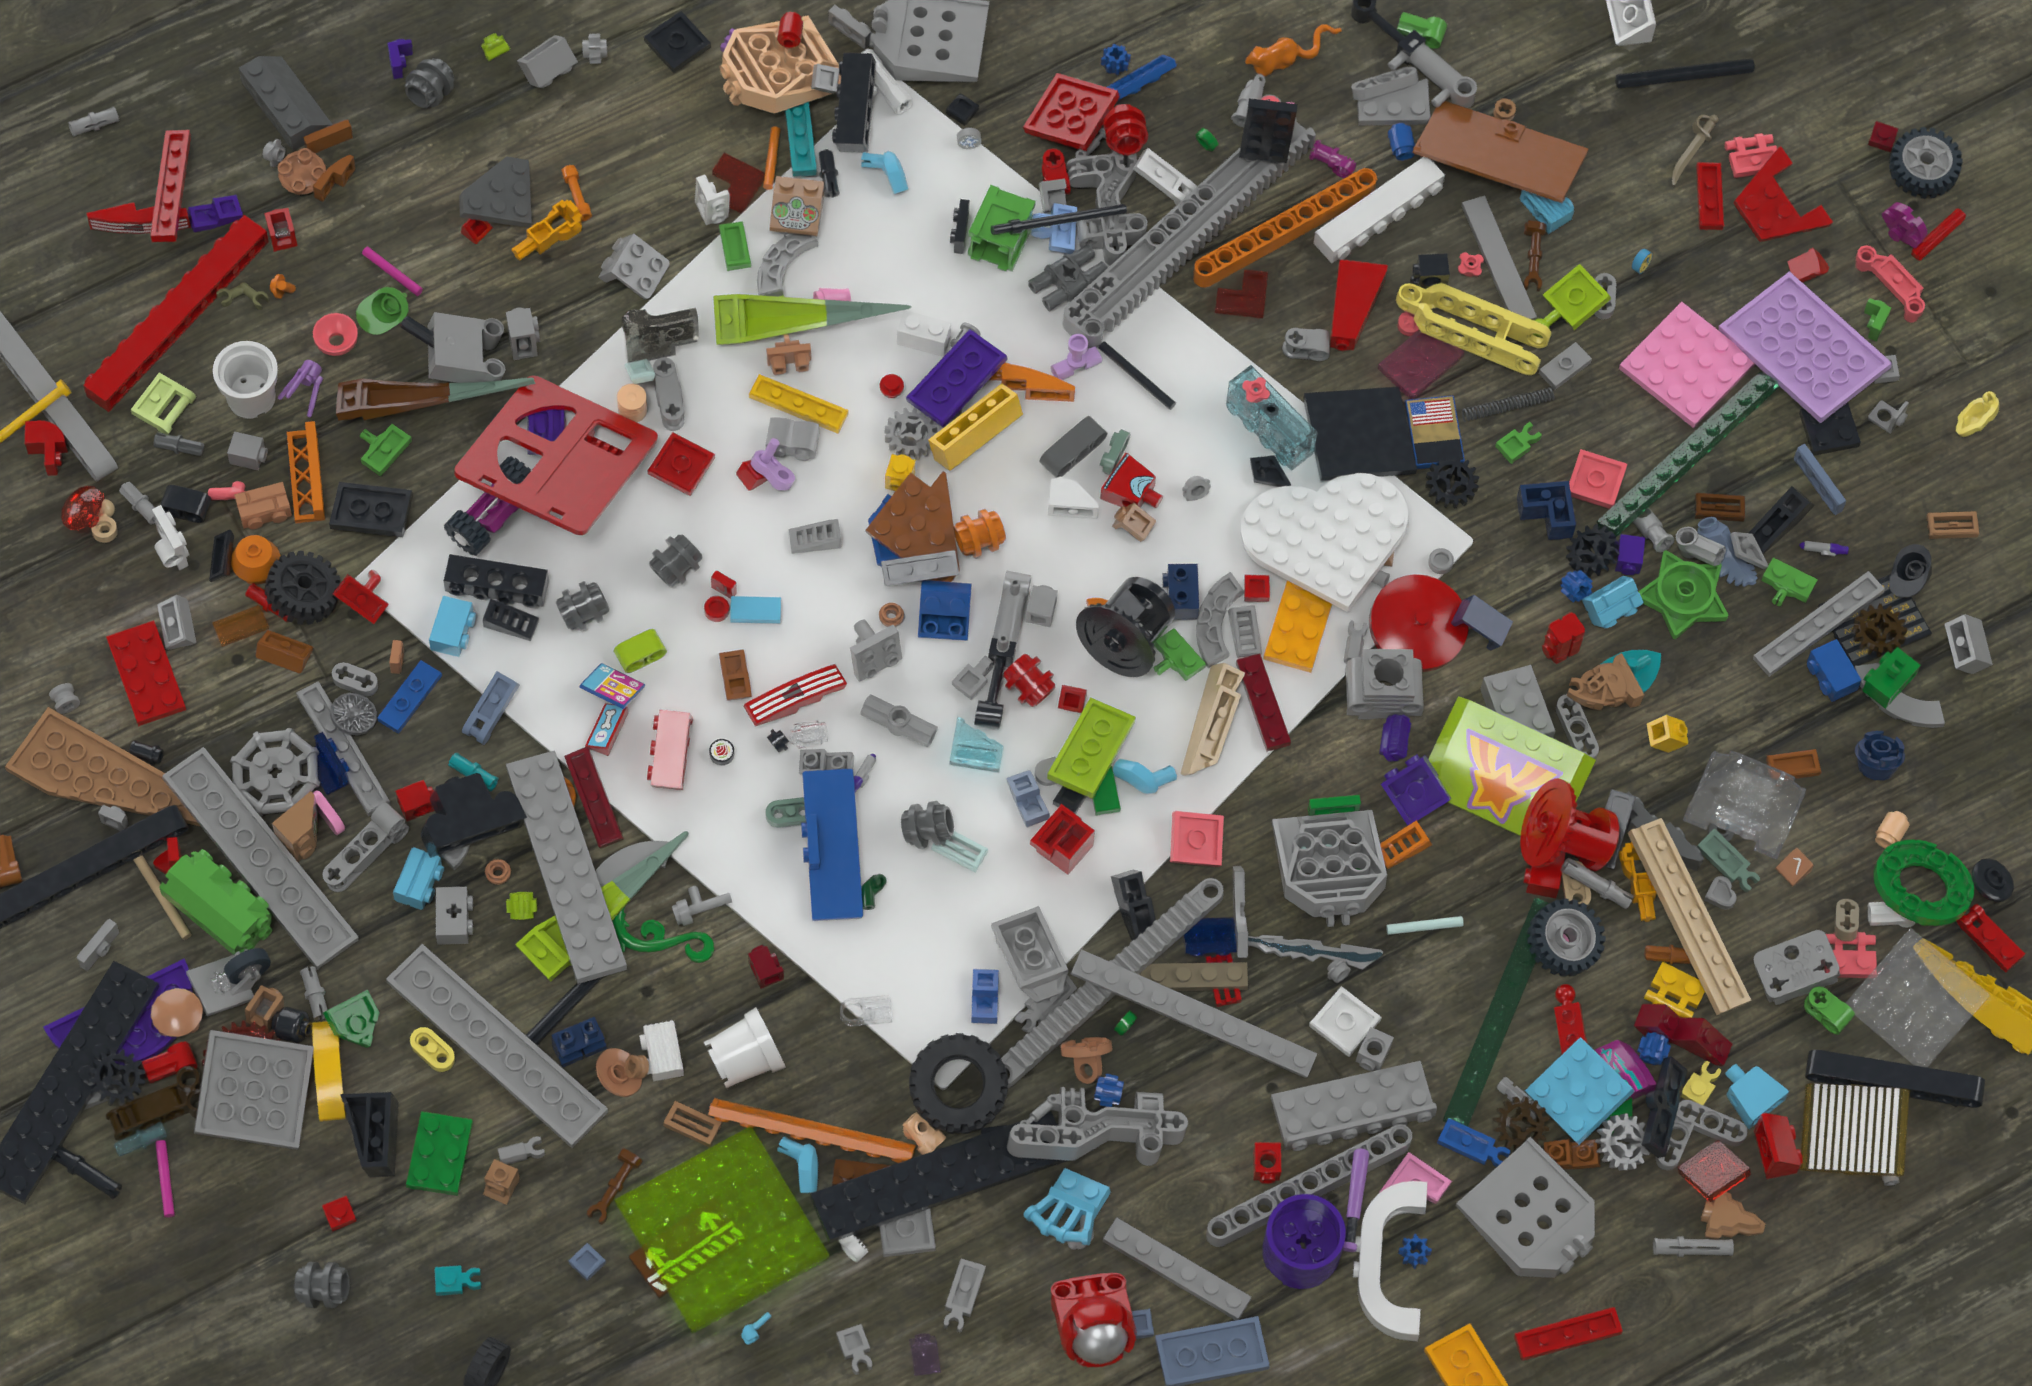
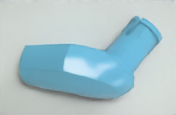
(890, 165)
(1141, 777)
(807, 1163)

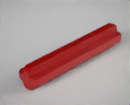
(1938, 234)

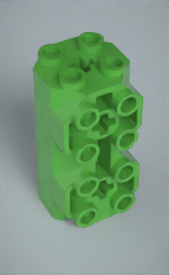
(216, 903)

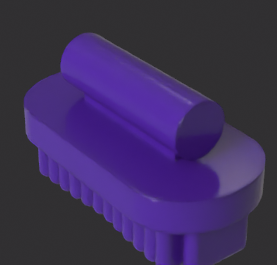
(1395, 737)

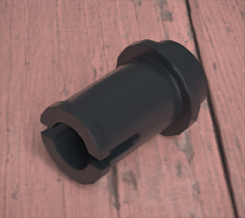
(146, 752)

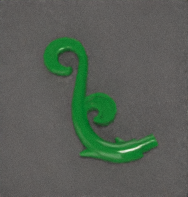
(659, 943)

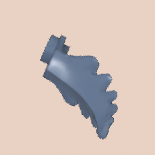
(1732, 565)

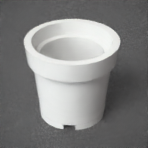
(251, 363)
(744, 1050)

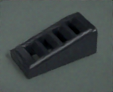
(507, 628)

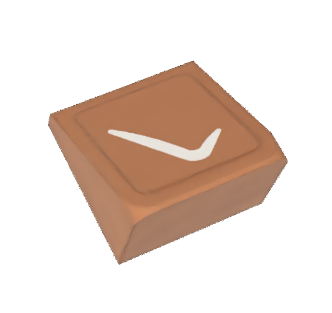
(1795, 867)

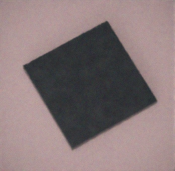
(1360, 432)

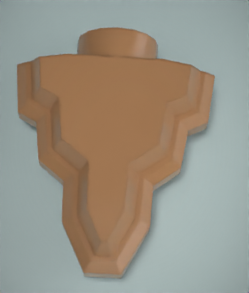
(1728, 1218)

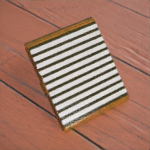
(1854, 1129)

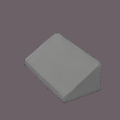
(176, 622)

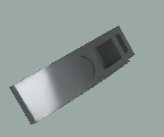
(1689, 853)

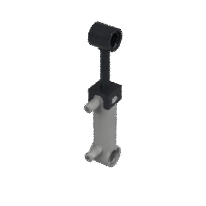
(1414, 51)
(1003, 644)

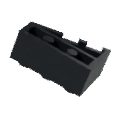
(374, 1129)

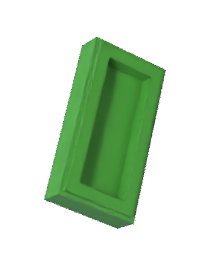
(734, 246)

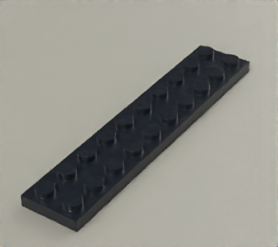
(64, 1085)
(923, 1182)

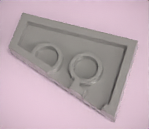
(1400, 106)

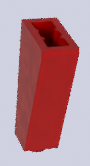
(1355, 297)

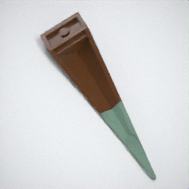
(380, 398)

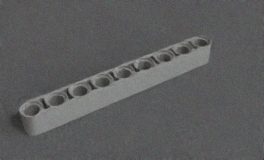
(61, 412)
(1295, 1185)

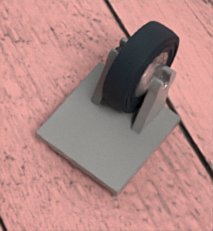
(242, 972)

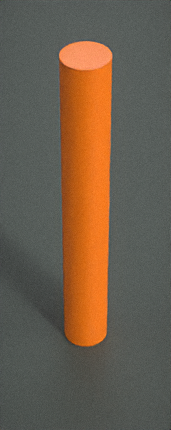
(771, 158)

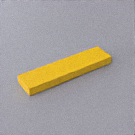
(798, 403)

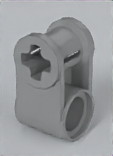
(1309, 344)

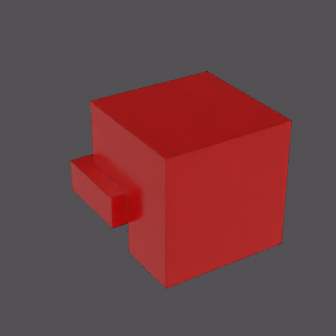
(1064, 839)

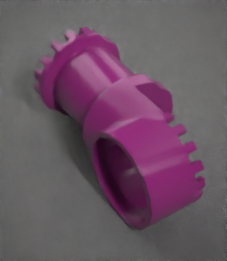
(1339, 163)

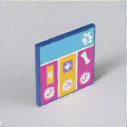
(612, 686)

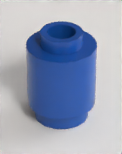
(1401, 141)

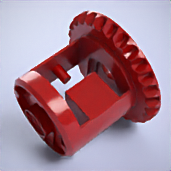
(1556, 826)

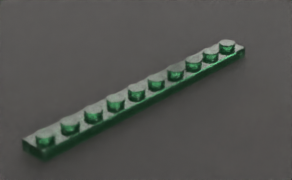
(1688, 453)
(1494, 1026)

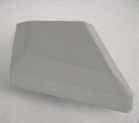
(1748, 549)

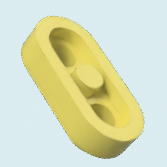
(433, 1050)

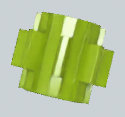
(521, 905)

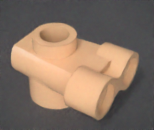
(926, 1138)

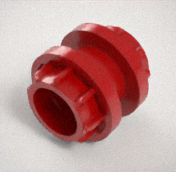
(1125, 129)
(1029, 680)

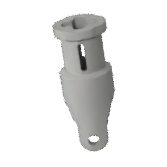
(1253, 90)
(1652, 529)

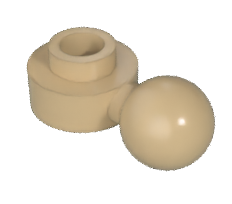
(105, 523)

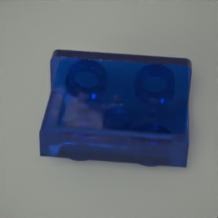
(331, 769)
(1211, 936)

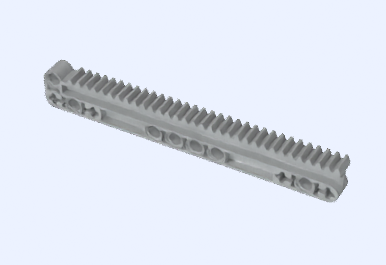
(1149, 264)

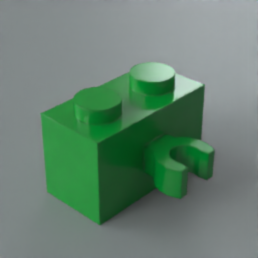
(1890, 677)

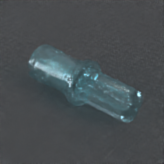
(140, 1139)

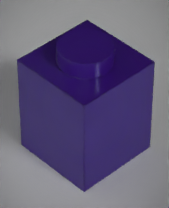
(1631, 554)

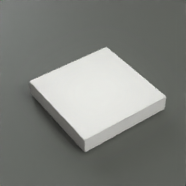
(1345, 1021)

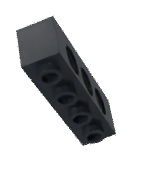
(486, 571)

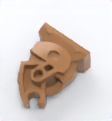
(1609, 685)

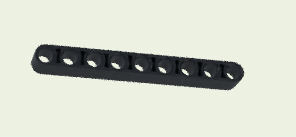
(90, 864)

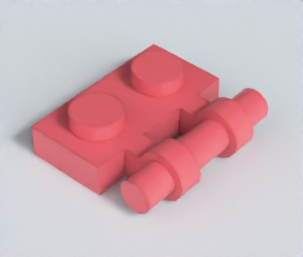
(1749, 162)
(1856, 962)

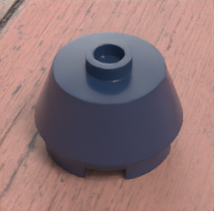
(1879, 755)

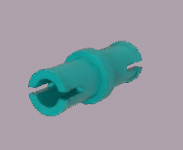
(468, 768)

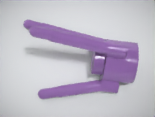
(307, 375)

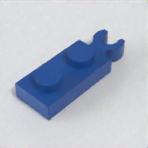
(1471, 1143)

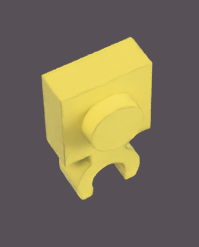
(1699, 1087)

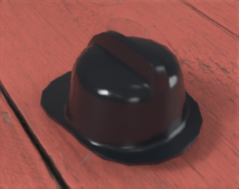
(1910, 571)

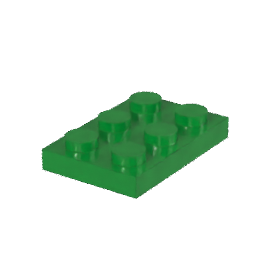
(439, 1153)

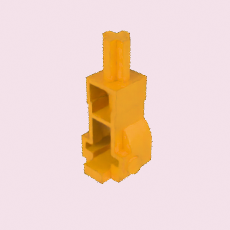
(543, 236)
(1641, 885)

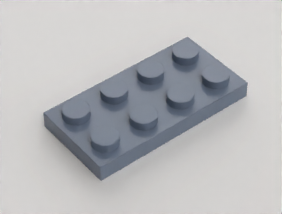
(1212, 1352)

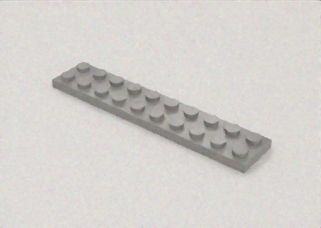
(260, 858)
(566, 867)
(497, 1046)

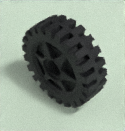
(298, 571)

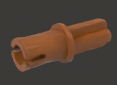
(1667, 954)

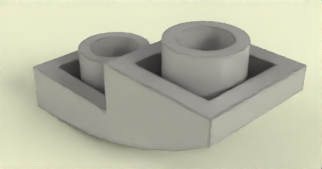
(821, 760)

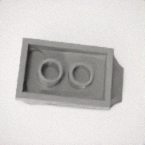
(1032, 954)

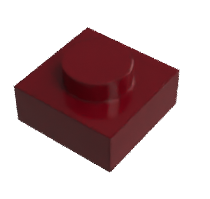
(1883, 136)

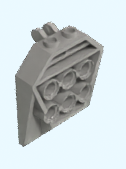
(930, 38)
(1323, 891)
(1512, 1180)

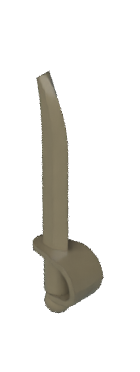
(1702, 134)

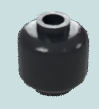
(291, 1024)

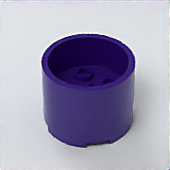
(1309, 1221)

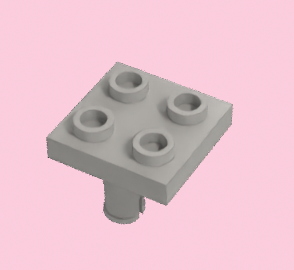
(874, 650)

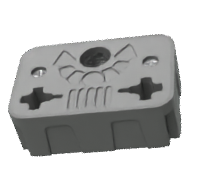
(1797, 975)

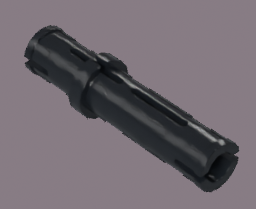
(78, 1166)

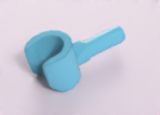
(749, 1332)

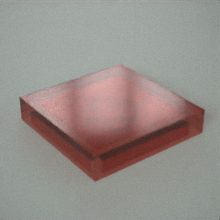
(1714, 1170)

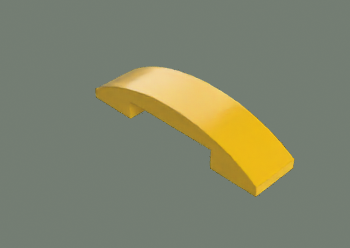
(327, 1072)

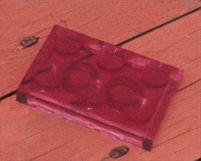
(1419, 363)

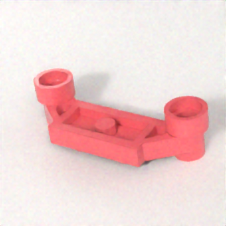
(1895, 278)

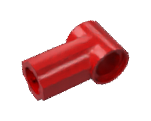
(170, 1062)

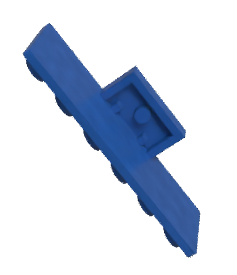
(832, 844)

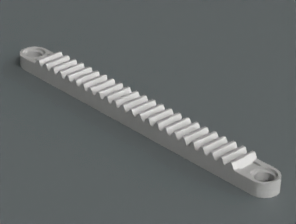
(1091, 998)

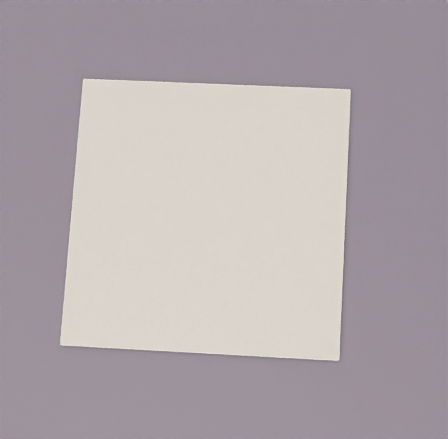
(932, 912)

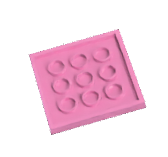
(1687, 364)

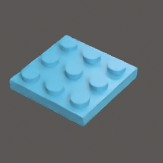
(1579, 1091)

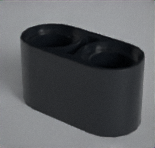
(186, 503)

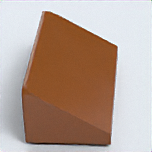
(283, 651)

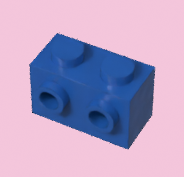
(1833, 670)

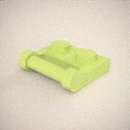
(157, 398)

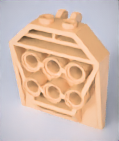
(769, 74)

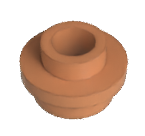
(891, 608)
(497, 865)

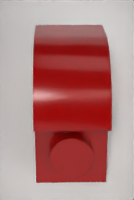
(46, 439)

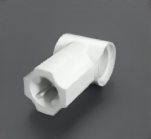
(1881, 914)

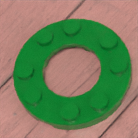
(1923, 853)

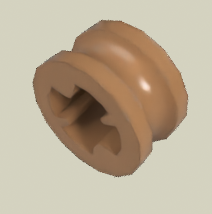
(1506, 104)
(637, 1066)

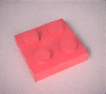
(1596, 479)
(1196, 839)

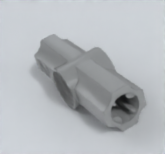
(912, 727)

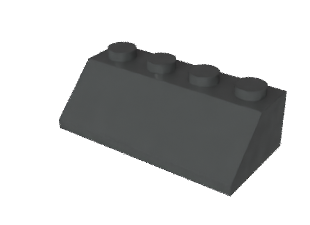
(283, 99)

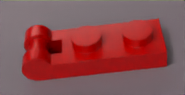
(1991, 938)

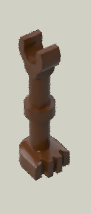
(1536, 230)
(615, 1185)

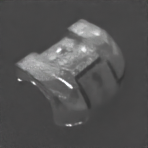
(1746, 800)

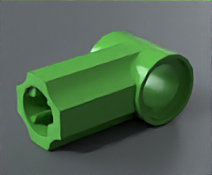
(1431, 28)

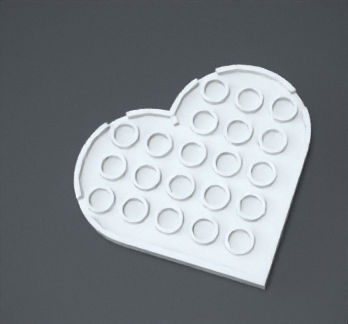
(1328, 537)

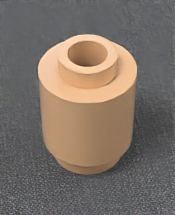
(1892, 829)

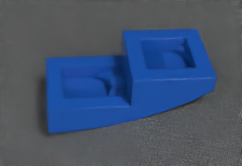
(984, 996)

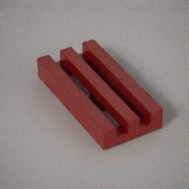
(1228, 1000)

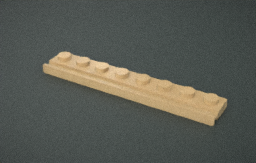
(1689, 916)

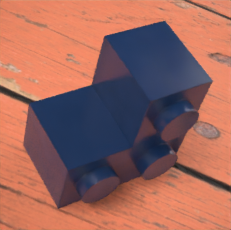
(1550, 502)

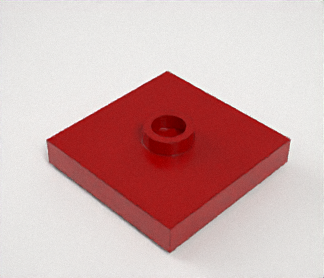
(681, 464)

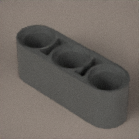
(1073, 447)

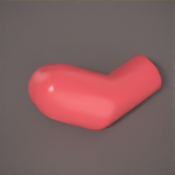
(226, 493)

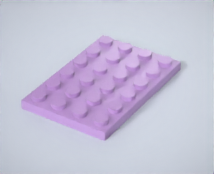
(1805, 347)

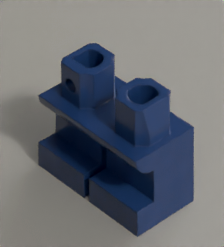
(570, 1041)

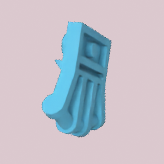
(1071, 1192)

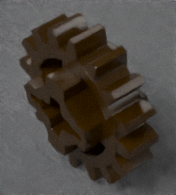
(1888, 624)
(1522, 1114)

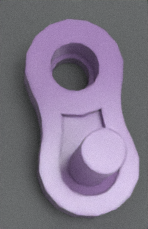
(767, 465)

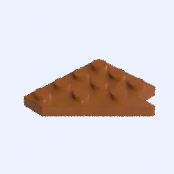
(917, 520)

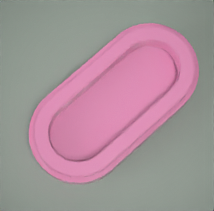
(328, 813)

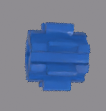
(1115, 59)
(1576, 585)
(1654, 1048)
(1108, 1090)
(1413, 1244)

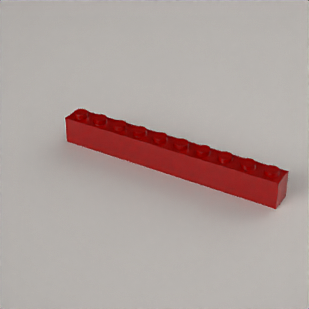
(175, 313)

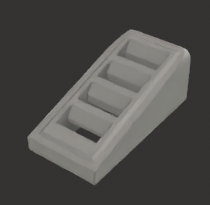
(820, 527)
(1251, 613)

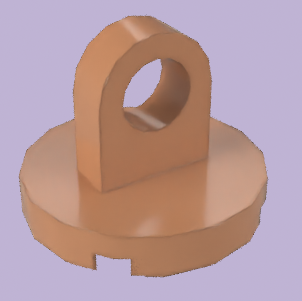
(1087, 1053)

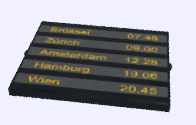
(1908, 610)

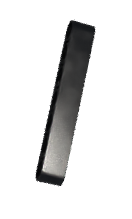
(1920, 1081)

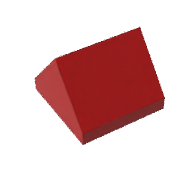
(475, 229)
(1072, 698)

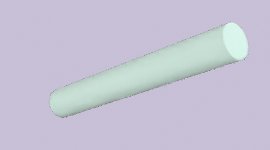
(1424, 925)

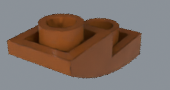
(1574, 1156)

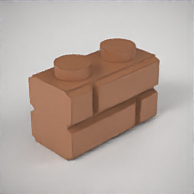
(263, 506)

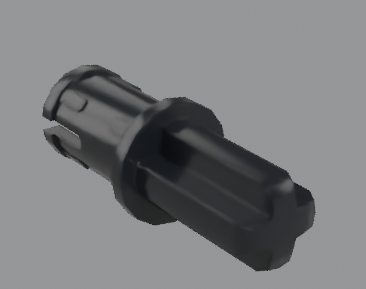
(828, 173)

